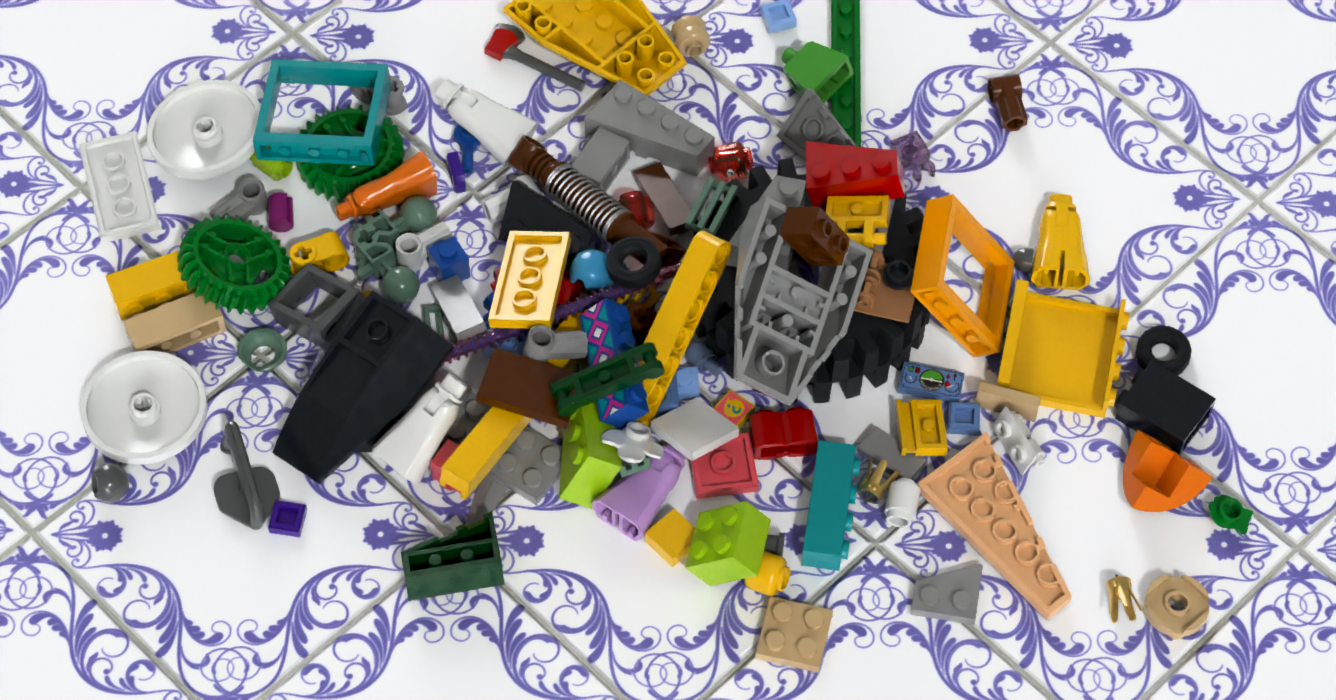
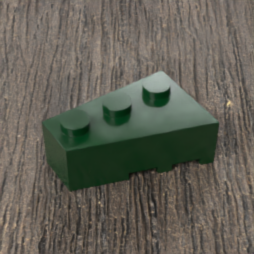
(455, 562)

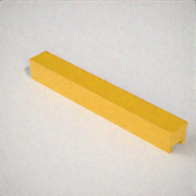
(492, 436)

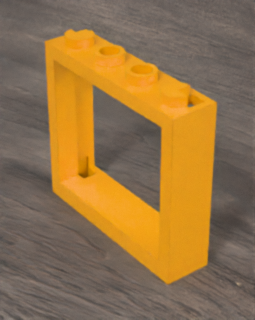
(976, 333)

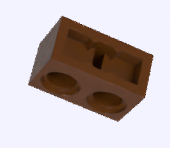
(814, 236)

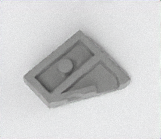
(949, 595)

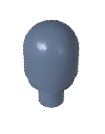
(702, 356)

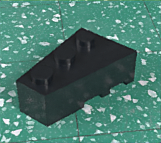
(533, 212)

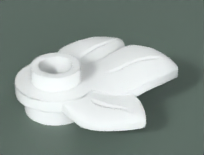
(633, 442)

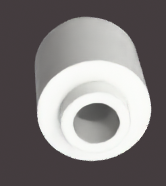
(902, 502)

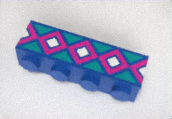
(608, 335)

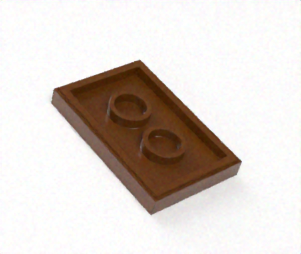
(522, 387)

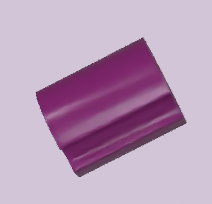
(280, 212)

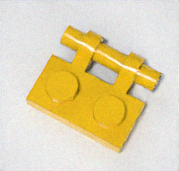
(861, 212)

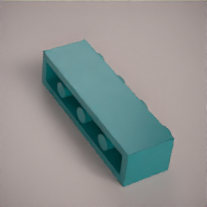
(829, 504)

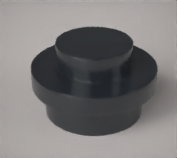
(898, 275)

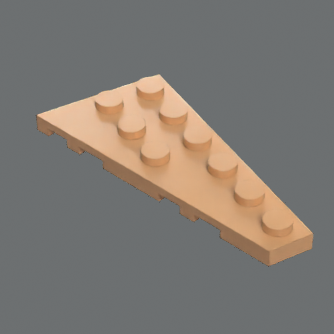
(989, 513)

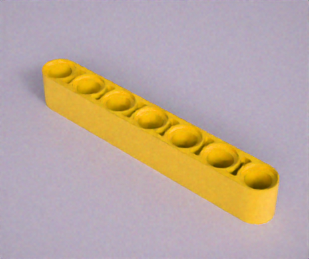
(683, 310)

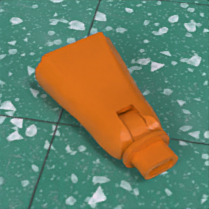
(409, 179)

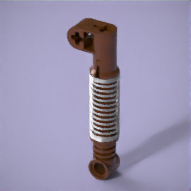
(606, 215)

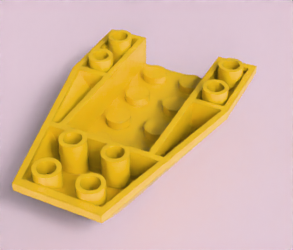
(604, 37)

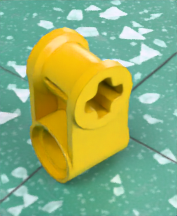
(322, 251)

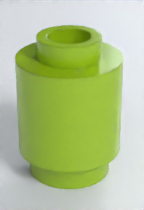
(274, 169)

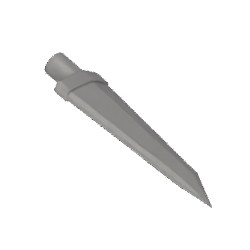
(486, 498)

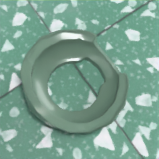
(259, 338)

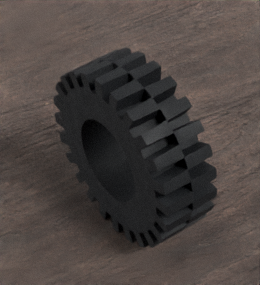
(870, 341)

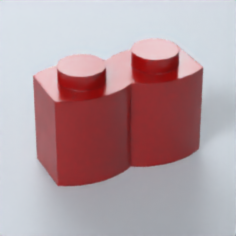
(783, 433)

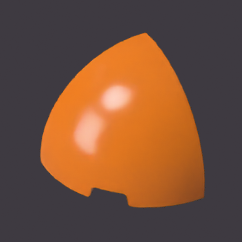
(1159, 477)

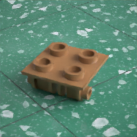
(879, 299)

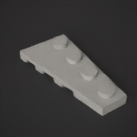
(812, 123)

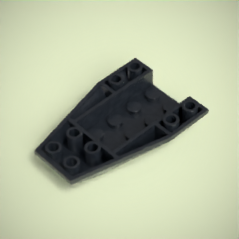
(359, 382)

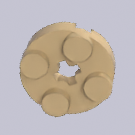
(1174, 622)

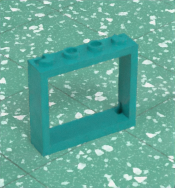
(322, 147)

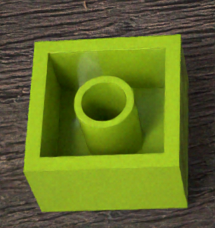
(728, 543)

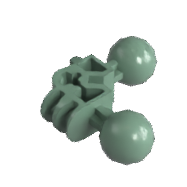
(376, 247)

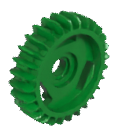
(342, 179)
(213, 275)

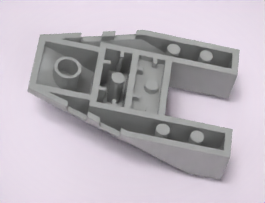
(782, 320)

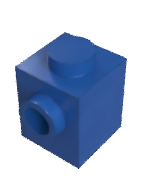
(448, 259)

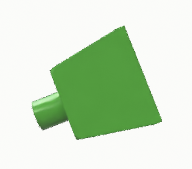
(816, 68)

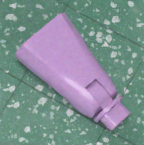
(638, 497)

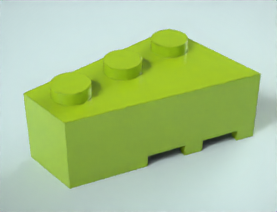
(586, 461)

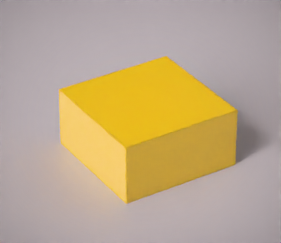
(671, 537)

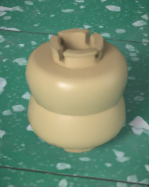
(690, 35)

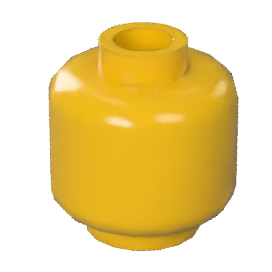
(772, 575)

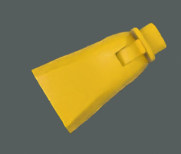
(1060, 249)

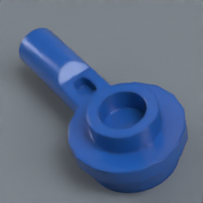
(468, 145)

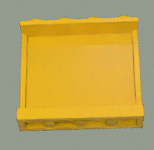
(1063, 351)

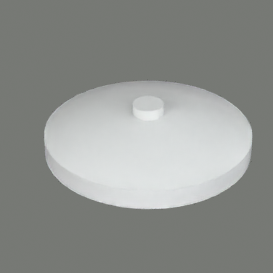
(204, 129)
(143, 407)

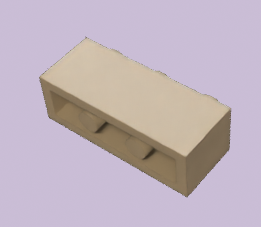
(175, 325)

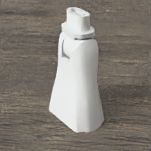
(488, 121)
(417, 435)

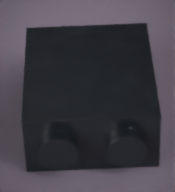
(1164, 406)

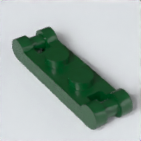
(606, 378)

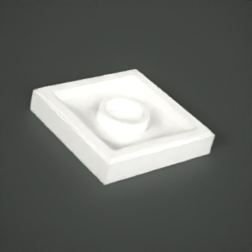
(694, 429)

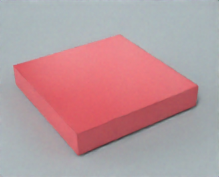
(726, 469)

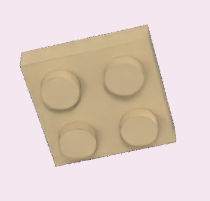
(794, 634)

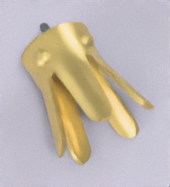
(870, 487)
(1120, 589)

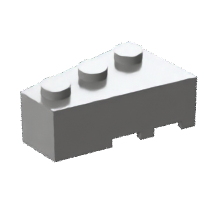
(787, 192)

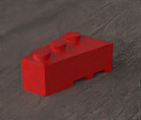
(851, 172)

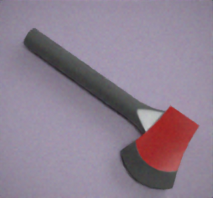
(504, 45)

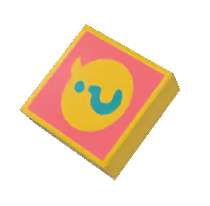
(735, 408)

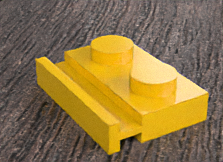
(921, 427)

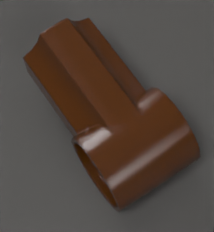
(1007, 95)

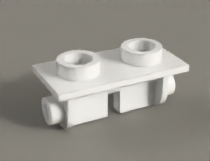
(1013, 436)

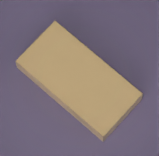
(997, 398)

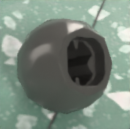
(109, 482)

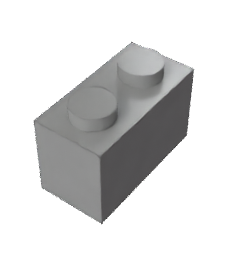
(602, 157)

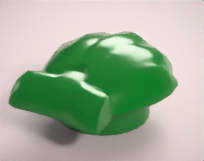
(1229, 513)

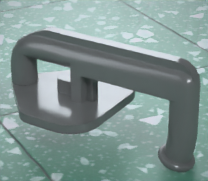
(249, 491)

